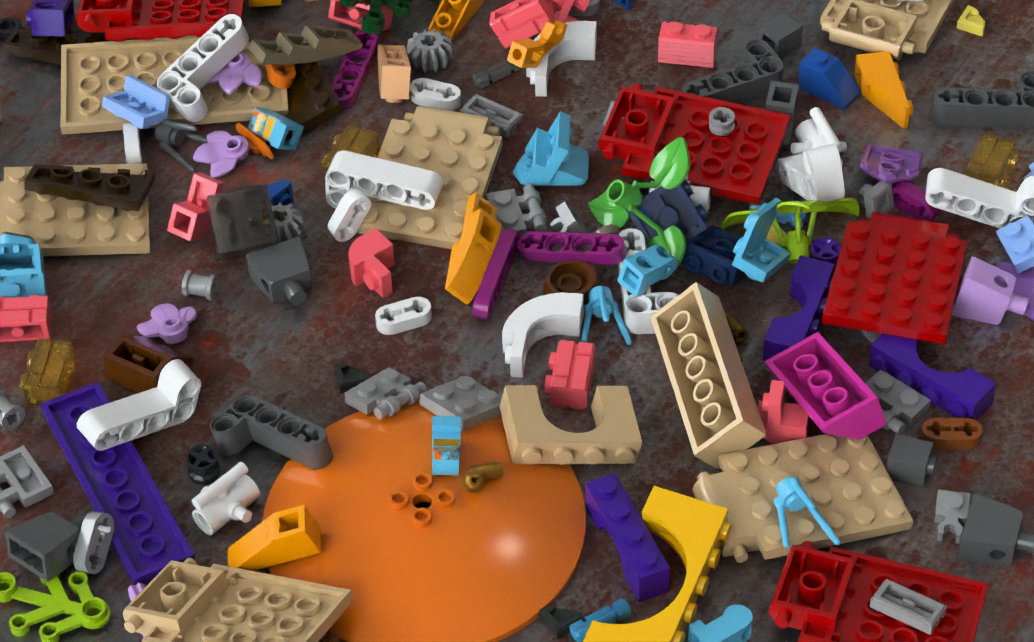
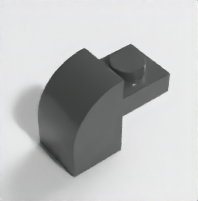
(784, 99)

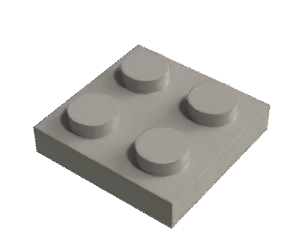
(465, 399)

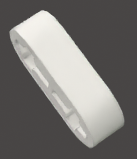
(435, 94)
(132, 144)
(349, 215)
(403, 315)

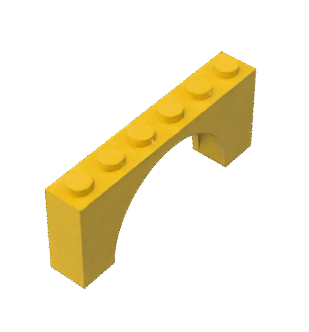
(695, 534)

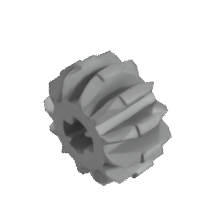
(430, 50)
(288, 222)

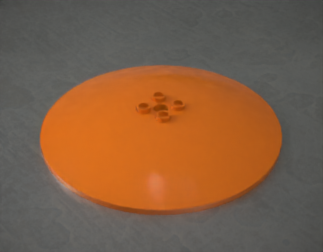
(440, 572)

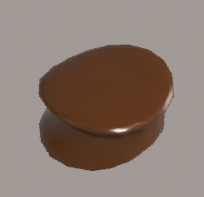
(571, 277)

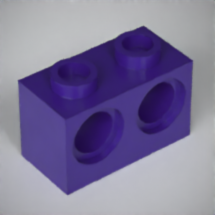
(50, 17)

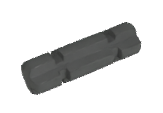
(494, 73)

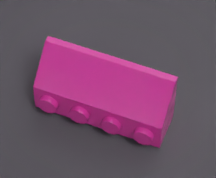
(827, 388)

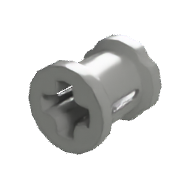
(200, 285)
(7, 409)

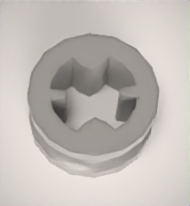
(726, 116)

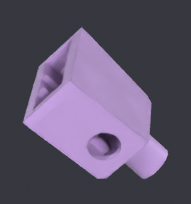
(987, 294)

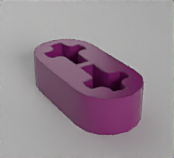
(912, 201)

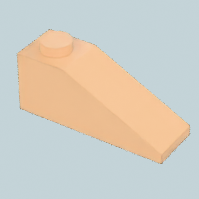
(393, 72)

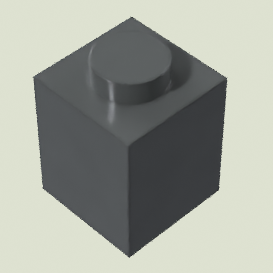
(782, 34)
(910, 460)

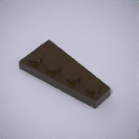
(44, 47)
(311, 97)
(92, 186)

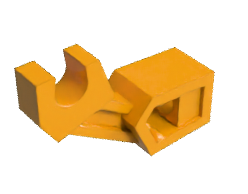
(532, 50)

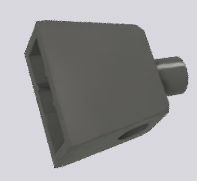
(281, 271)
(993, 533)
(44, 544)

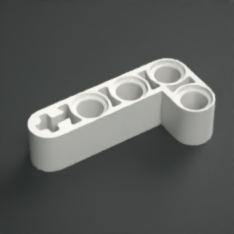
(200, 65)
(814, 173)
(381, 180)
(978, 198)
(640, 309)
(143, 412)

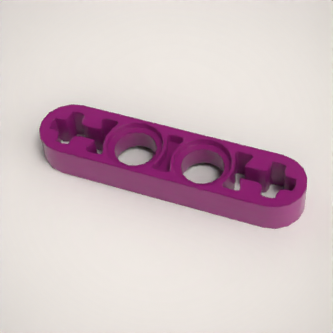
(356, 69)
(539, 245)
(496, 274)

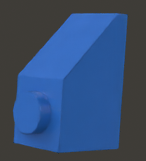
(827, 79)

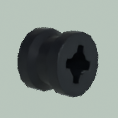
(203, 464)

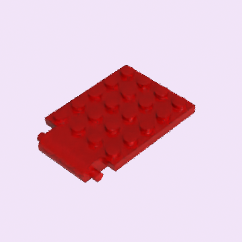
(154, 17)
(731, 164)
(896, 277)
(832, 592)

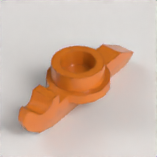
(256, 142)

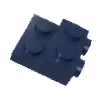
(669, 209)
(713, 255)

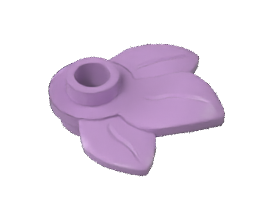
(237, 72)
(222, 152)
(168, 323)

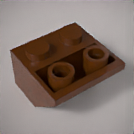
(138, 361)

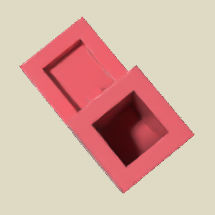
(190, 217)
(369, 262)
(782, 420)

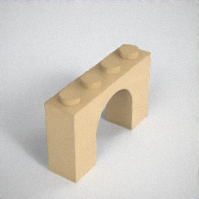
(537, 441)

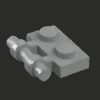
(510, 207)
(384, 393)
(898, 400)
(25, 479)

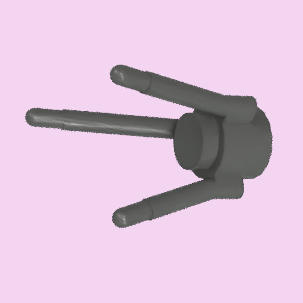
(173, 134)

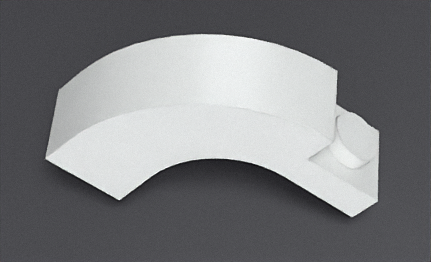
(577, 44)
(537, 319)

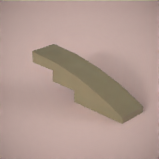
(312, 45)

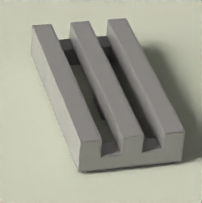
(491, 110)
(905, 610)

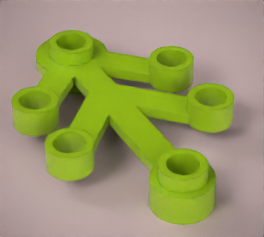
(54, 605)

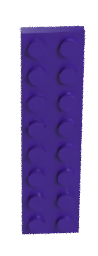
(118, 485)

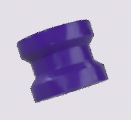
(825, 250)

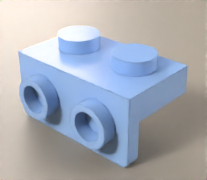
(138, 103)
(1019, 243)

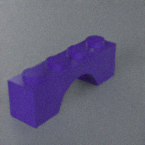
(810, 288)
(959, 393)
(640, 556)

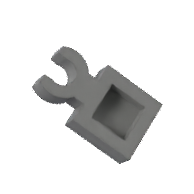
(951, 513)

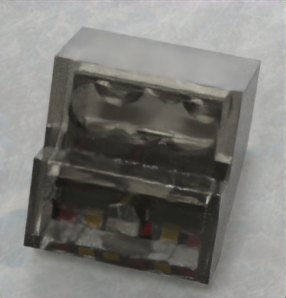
(241, 222)

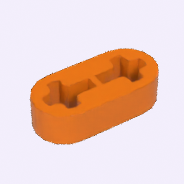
(280, 75)

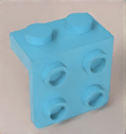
(754, 252)

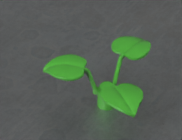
(669, 170)

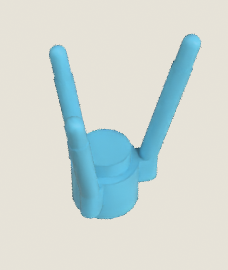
(602, 305)
(794, 497)

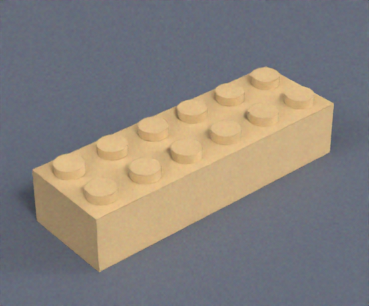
(707, 375)

